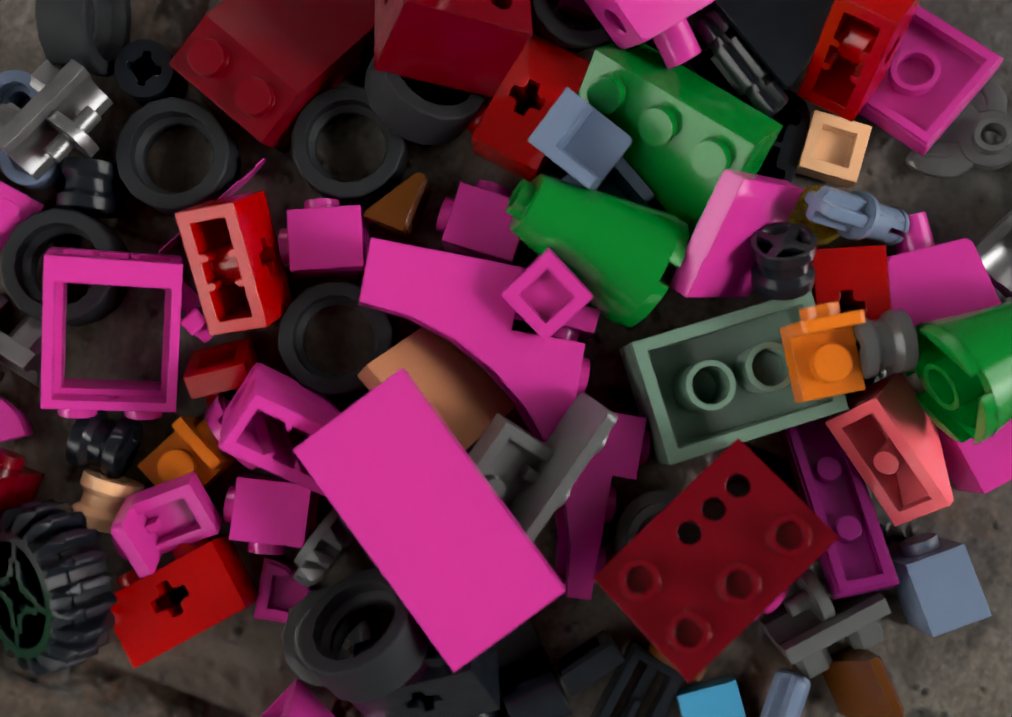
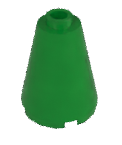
(604, 240)
(967, 372)

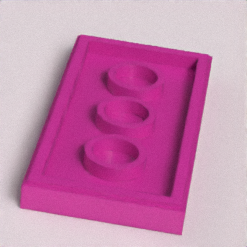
(429, 519)

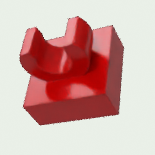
(219, 368)

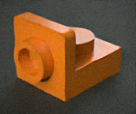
(823, 352)
(187, 450)

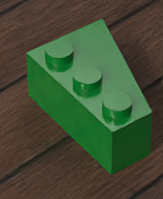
(678, 126)

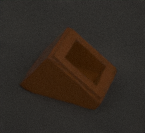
(401, 208)
(862, 685)

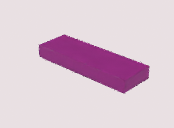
(839, 496)

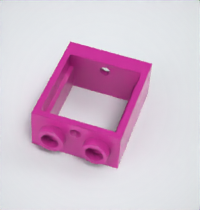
(85, 397)

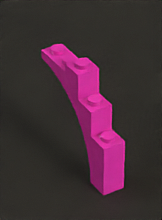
(463, 304)

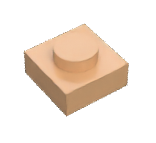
(833, 149)

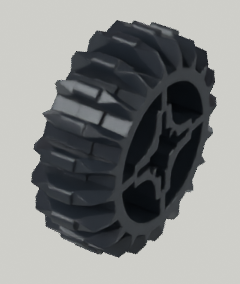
(52, 587)

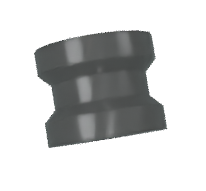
(887, 343)

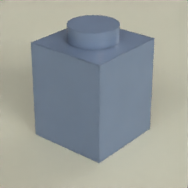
(937, 585)

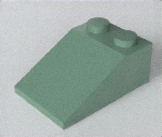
(719, 382)

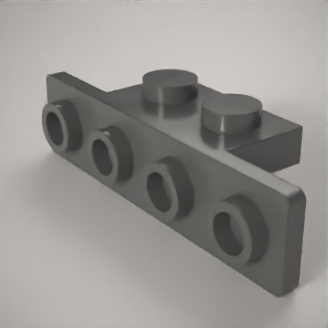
(539, 475)

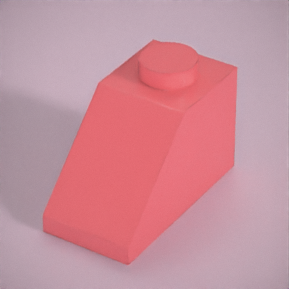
(894, 449)

